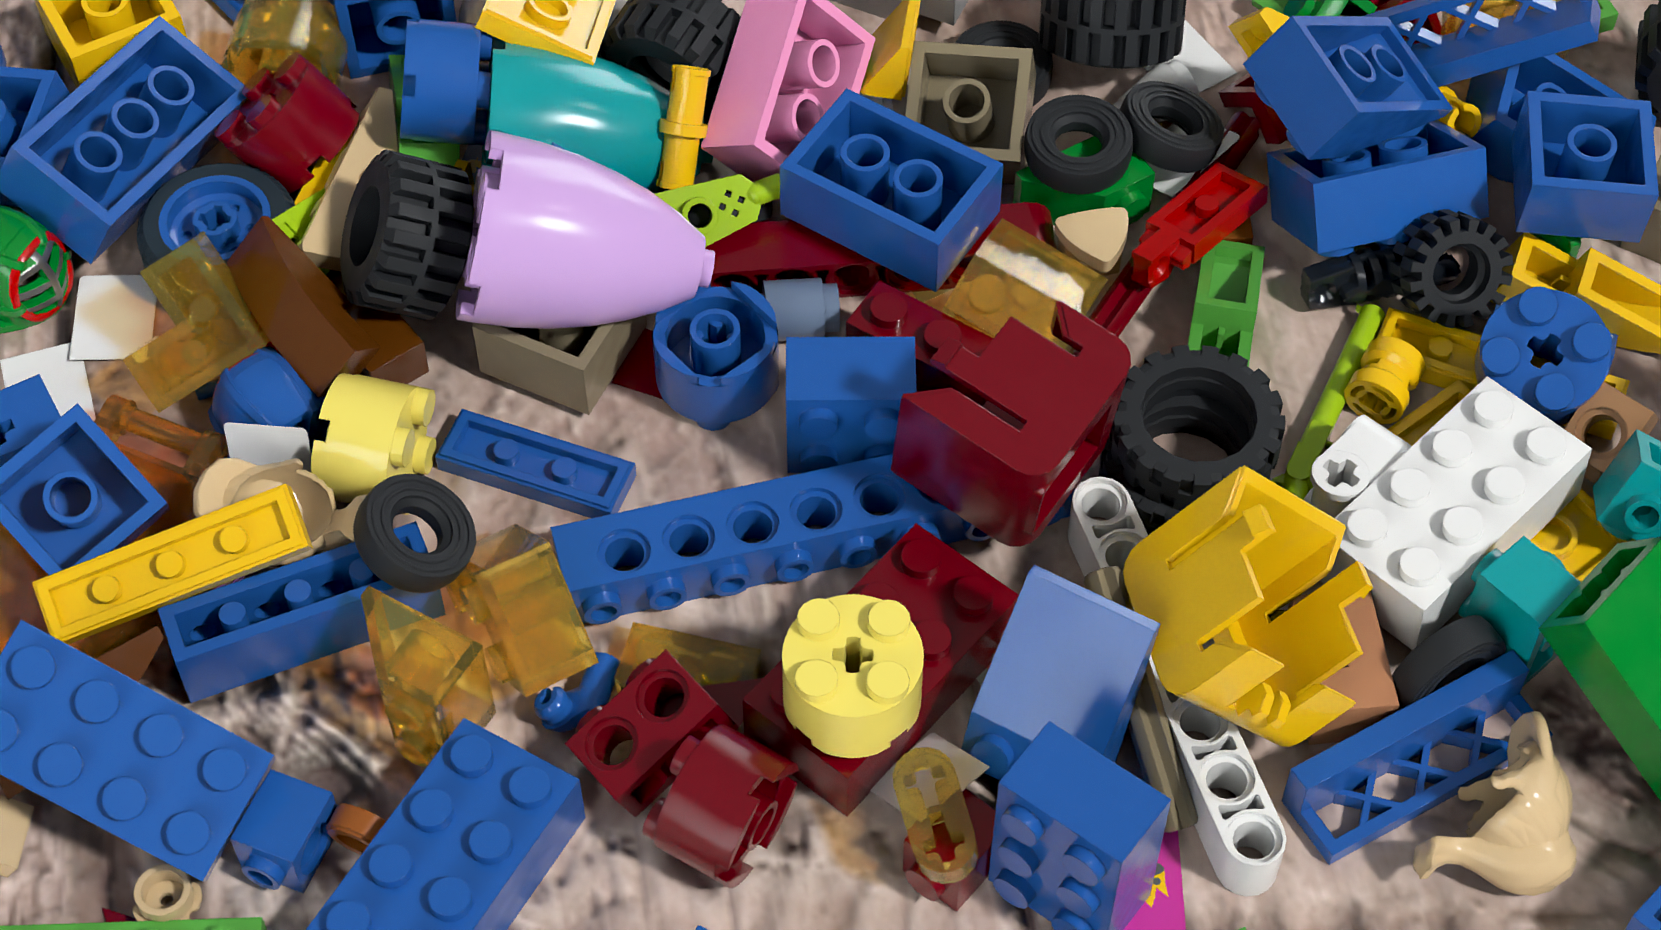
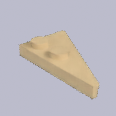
(373, 134)

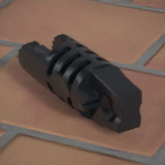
(1362, 277)

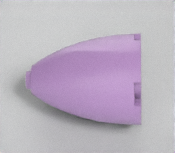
(572, 243)

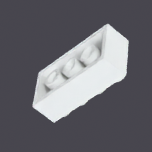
(1451, 499)

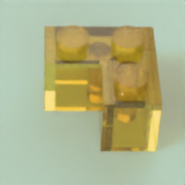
(209, 326)
(526, 608)

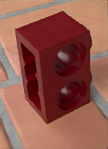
(636, 717)

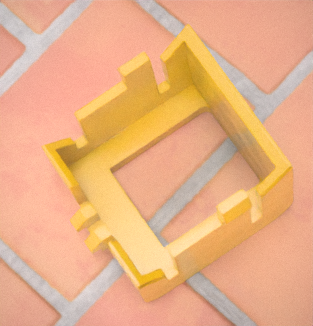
(1220, 577)

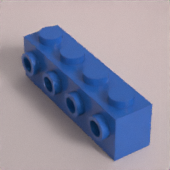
(280, 618)

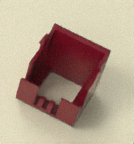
(1034, 436)

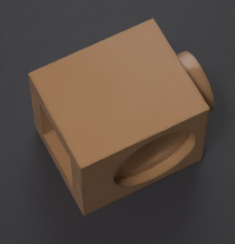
(1614, 406)

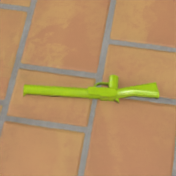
(1331, 402)

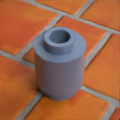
(803, 306)

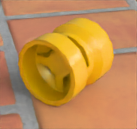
(1385, 378)

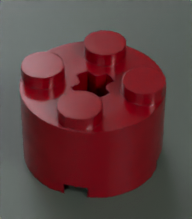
(289, 121)
(722, 803)

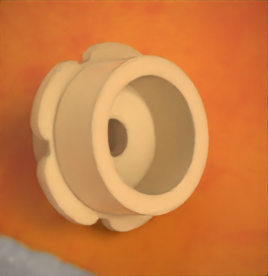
(161, 882)

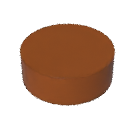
(353, 827)

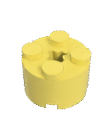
(372, 434)
(852, 673)

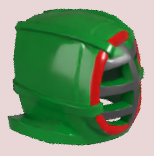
(24, 250)

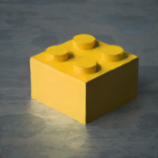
(95, 30)

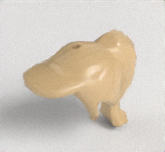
(235, 480)
(1522, 826)

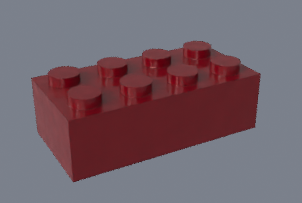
(960, 624)

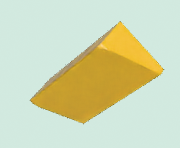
(892, 53)

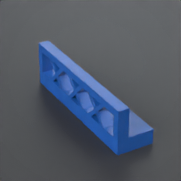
(1494, 41)
(1397, 740)

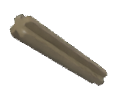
(1149, 721)

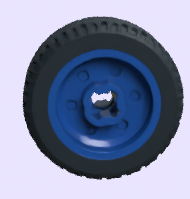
(211, 199)

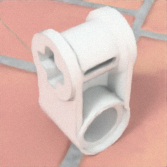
(1352, 464)

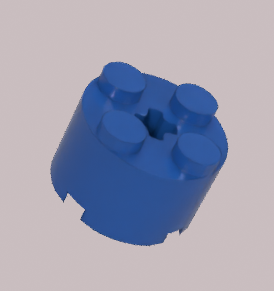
(445, 82)
(1549, 324)
(717, 355)

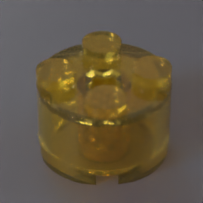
(274, 29)

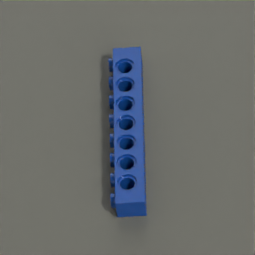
(722, 521)

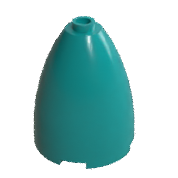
(582, 108)

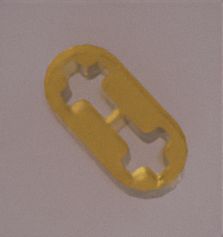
(920, 819)

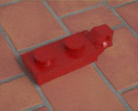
(1195, 222)

